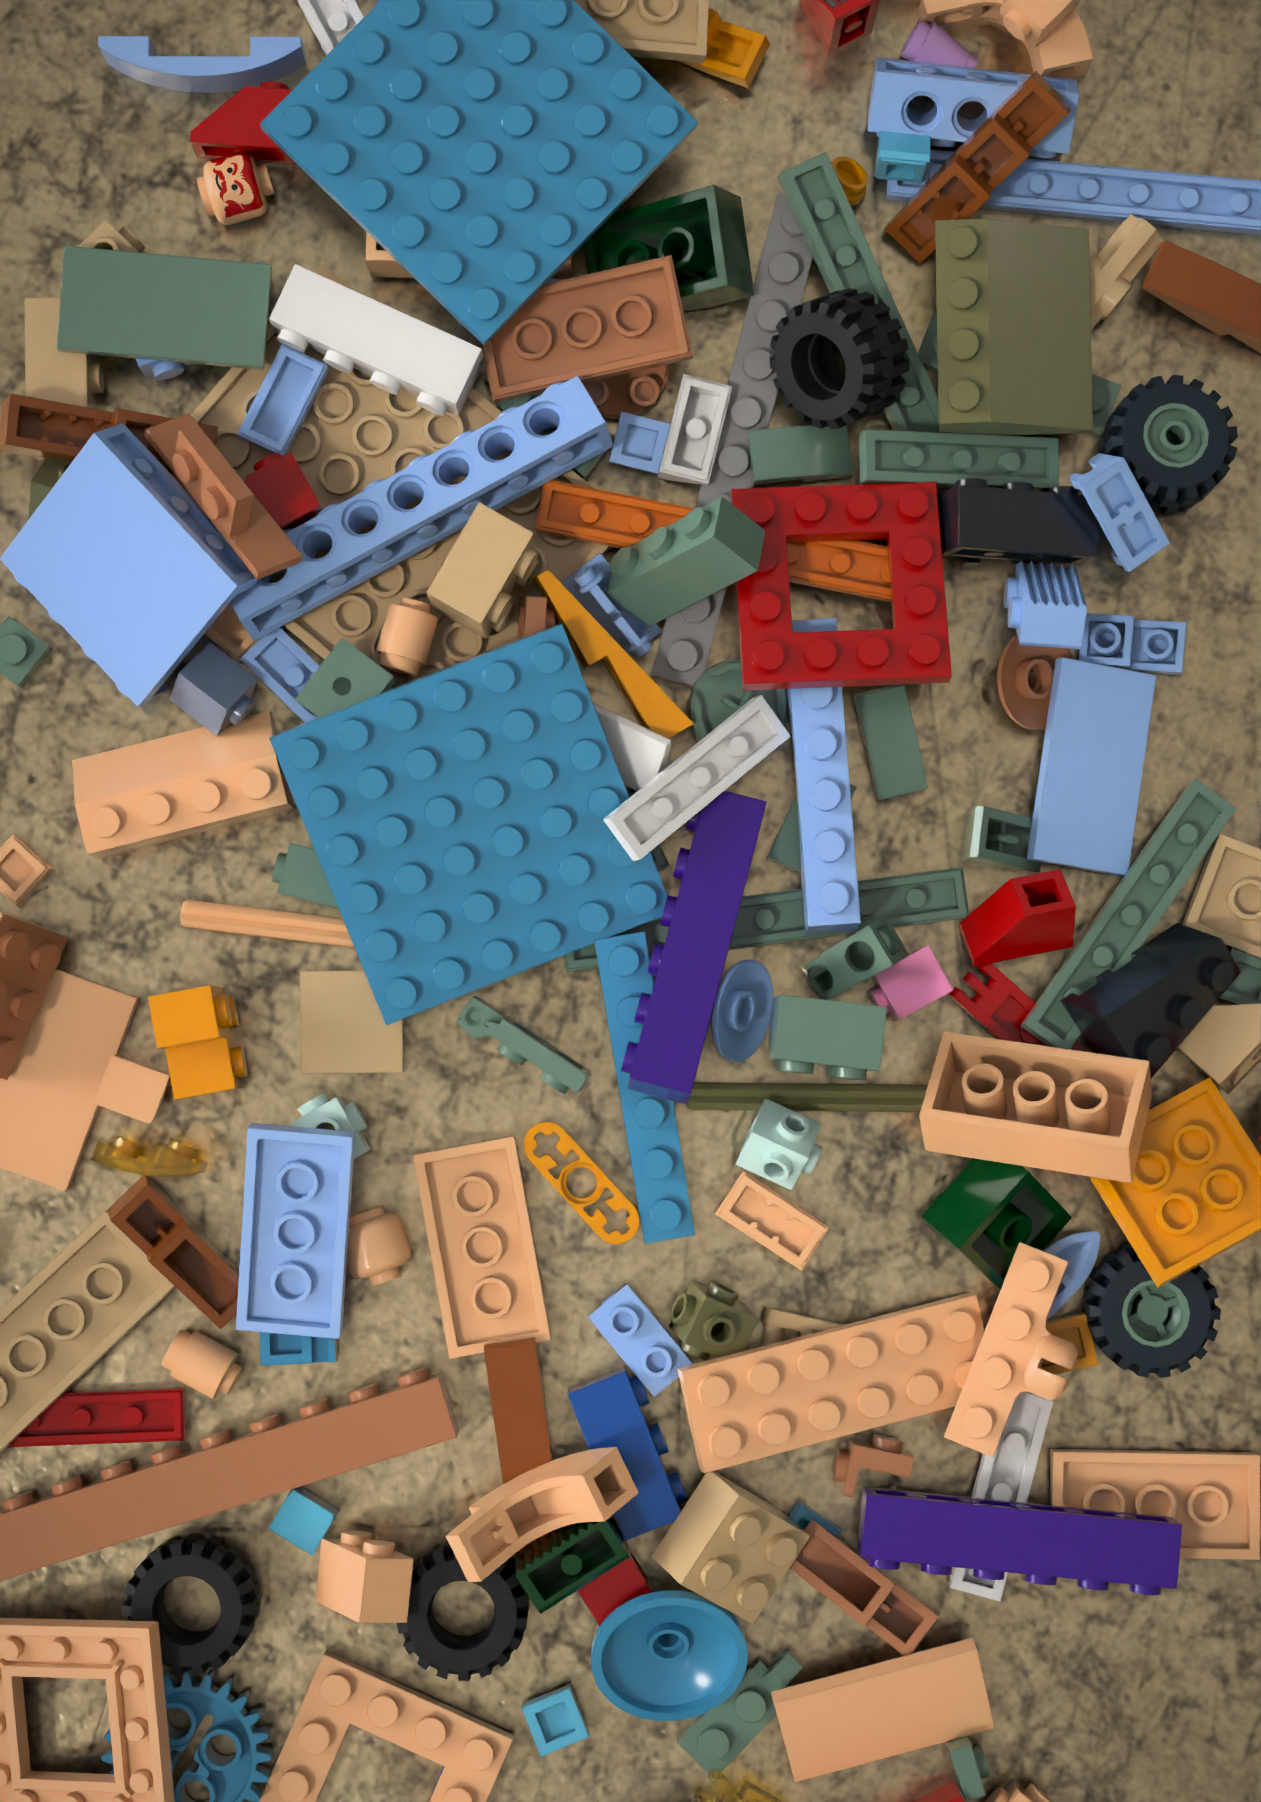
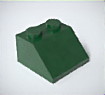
(993, 1210)

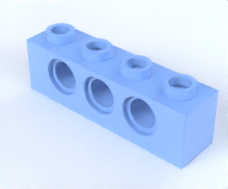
(950, 87)

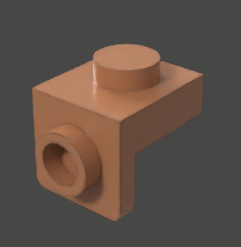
(881, 1455)

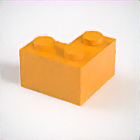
(198, 1040)

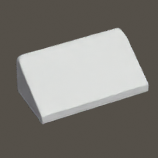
(694, 431)
(636, 750)

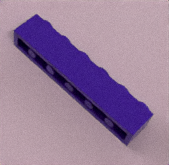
(695, 948)
(1019, 1539)

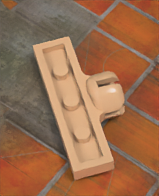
(1013, 1352)

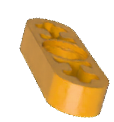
(616, 1202)

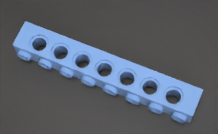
(443, 508)

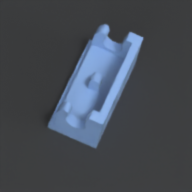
(1121, 510)

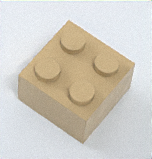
(484, 571)
(730, 1546)

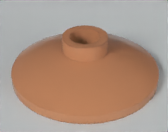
(1026, 681)

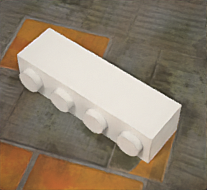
(376, 341)

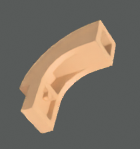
(1060, 55)
(551, 1496)

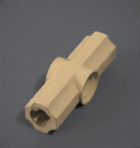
(1119, 264)

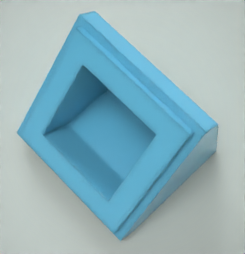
(902, 157)

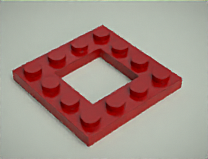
(907, 654)

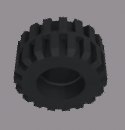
(869, 349)
(228, 1578)
(458, 1653)

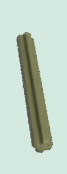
(808, 1096)

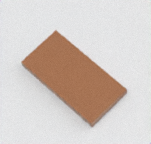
(590, 329)

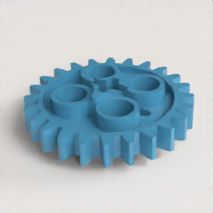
(225, 1776)

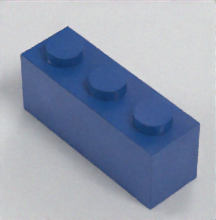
(613, 1417)

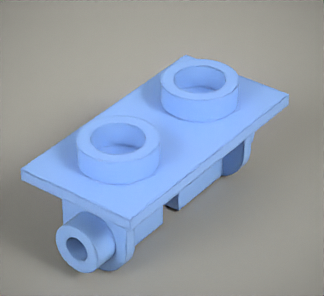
(589, 588)
(640, 1339)

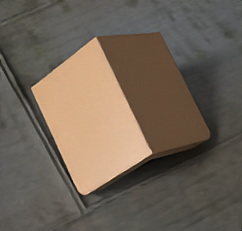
(132, 1088)

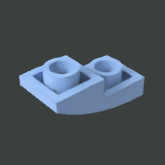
(1134, 643)

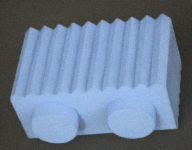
(1046, 605)

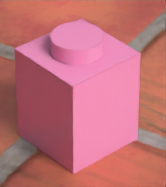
(910, 984)

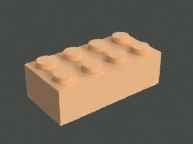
(1036, 1106)

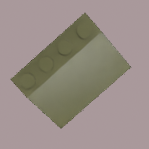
(1013, 328)

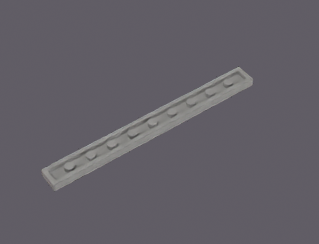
(777, 289)

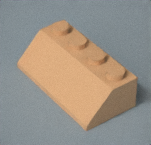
(178, 786)

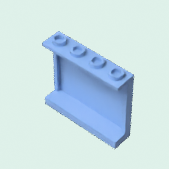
(127, 563)

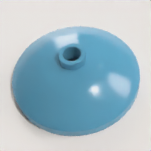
(669, 1655)

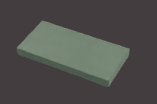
(164, 307)

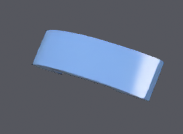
(268, 61)

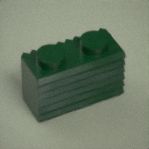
(569, 1560)

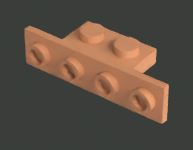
(223, 496)

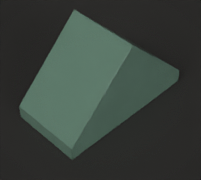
(997, 839)

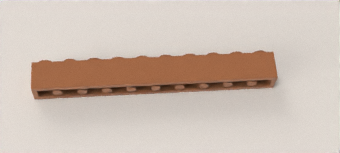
(224, 1472)

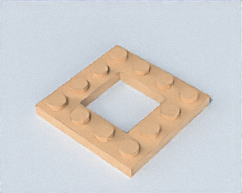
(89, 1649)
(354, 1695)

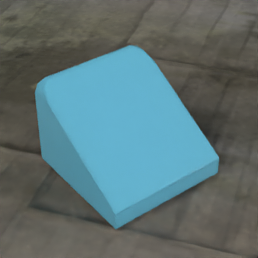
(303, 1519)

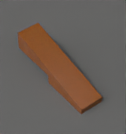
(61, 429)

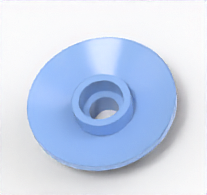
(742, 1010)

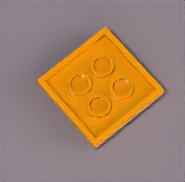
(1190, 1185)

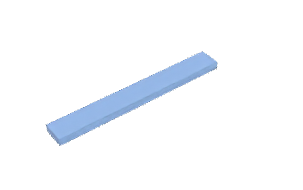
(1114, 194)

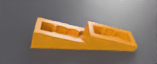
(592, 642)

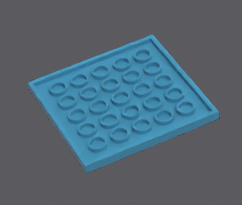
(479, 141)
(469, 823)

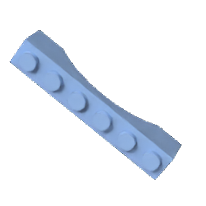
(824, 803)

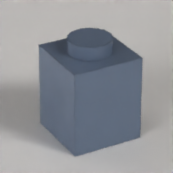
(214, 690)

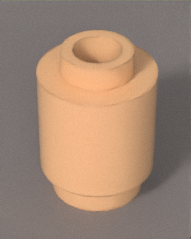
(406, 636)
(202, 1363)

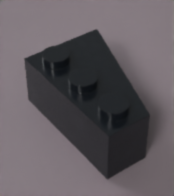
(1016, 523)
(1155, 997)

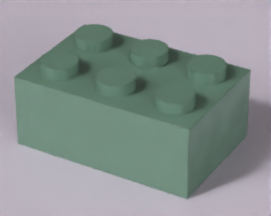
(827, 1034)

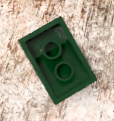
(700, 232)

